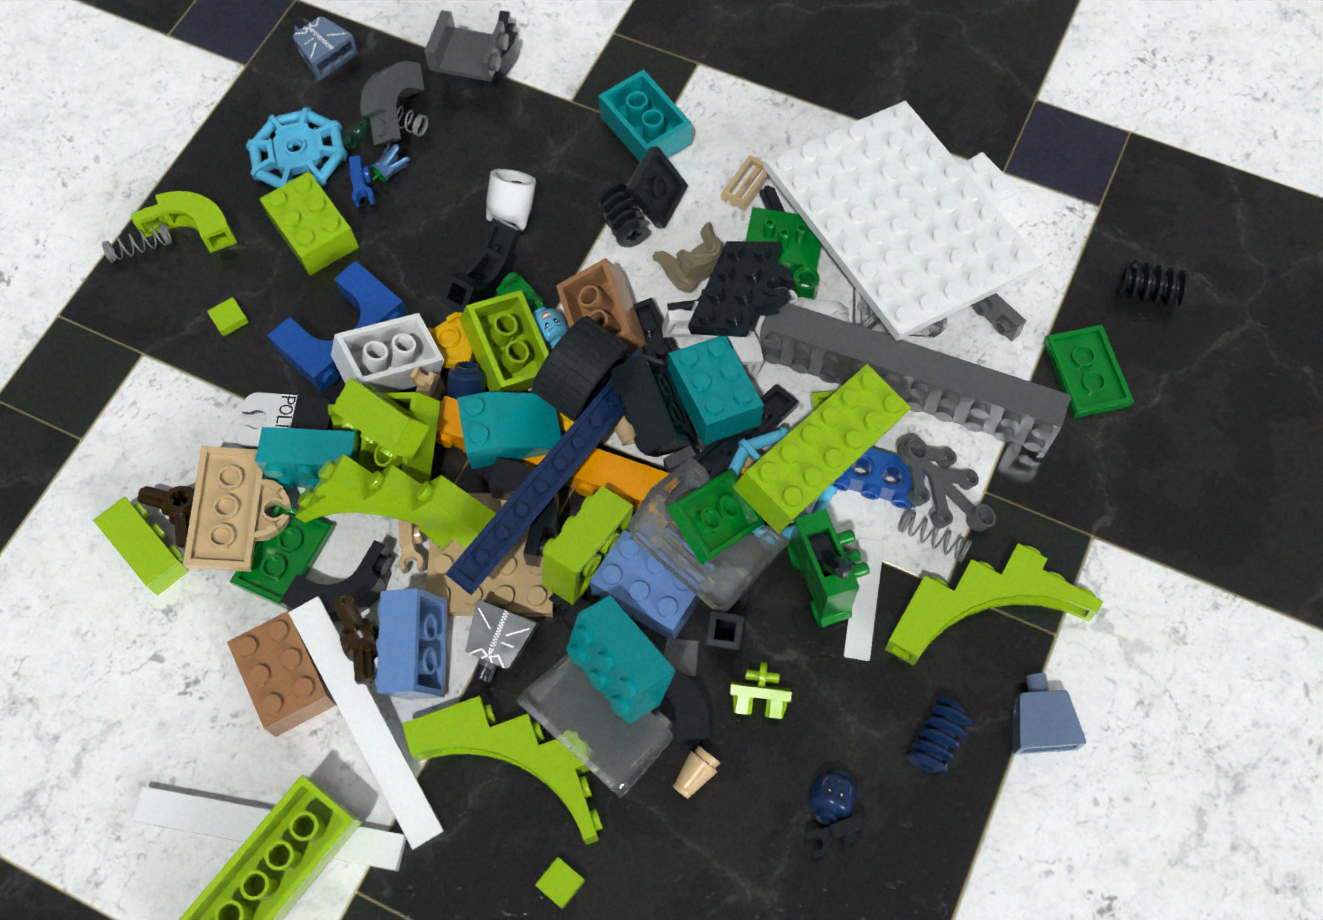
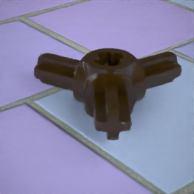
(173, 503)
(358, 639)

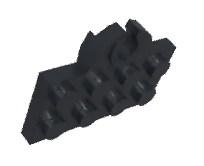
(741, 289)

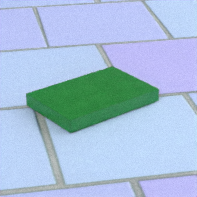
(1088, 371)
(714, 517)
(284, 557)

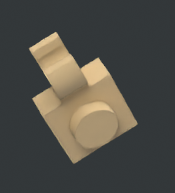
(428, 385)
(408, 541)

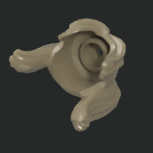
(692, 266)

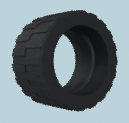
(579, 367)

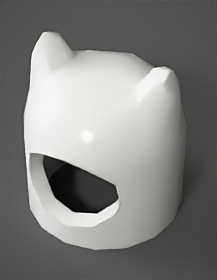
(510, 199)

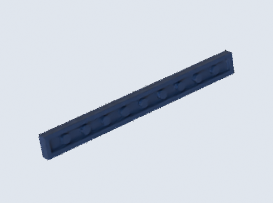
(537, 490)

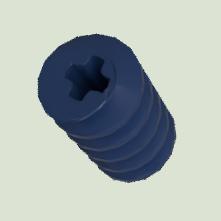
(939, 736)

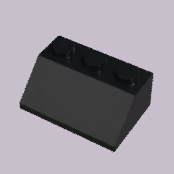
(652, 406)

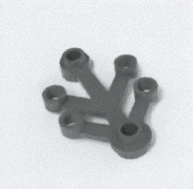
(917, 457)

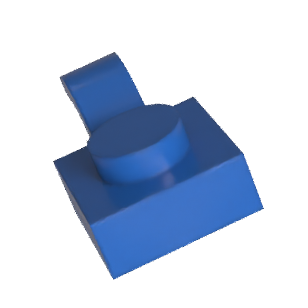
(360, 177)

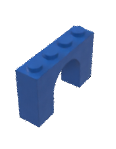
(313, 355)

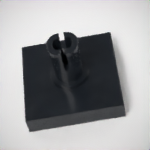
(657, 187)

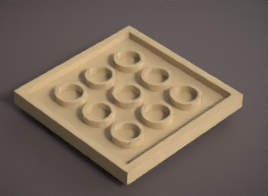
(509, 584)

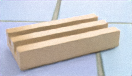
(737, 198)

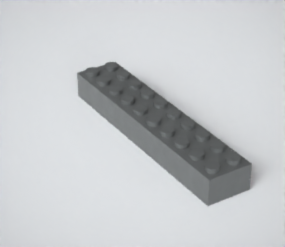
(921, 376)

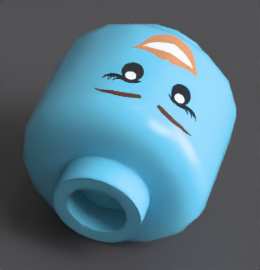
(550, 325)

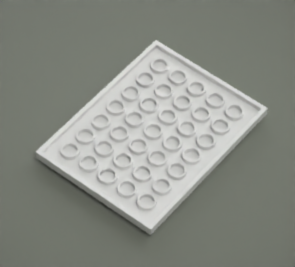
(902, 219)

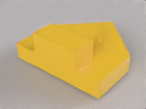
(452, 341)

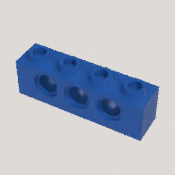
(872, 486)

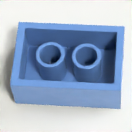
(643, 588)
(411, 644)

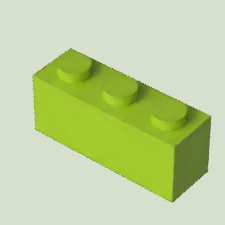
(380, 419)
(142, 544)

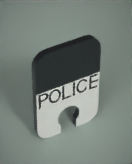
(283, 412)

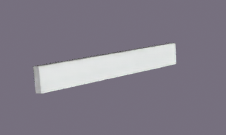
(367, 724)
(239, 821)

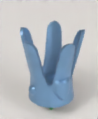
(386, 165)

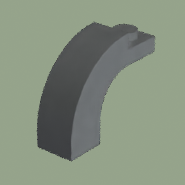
(381, 96)

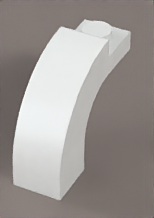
(746, 348)

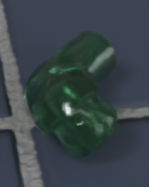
(356, 133)

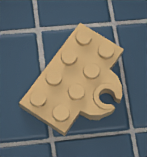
(231, 510)

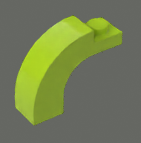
(187, 210)

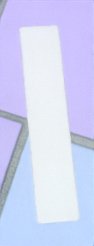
(861, 624)

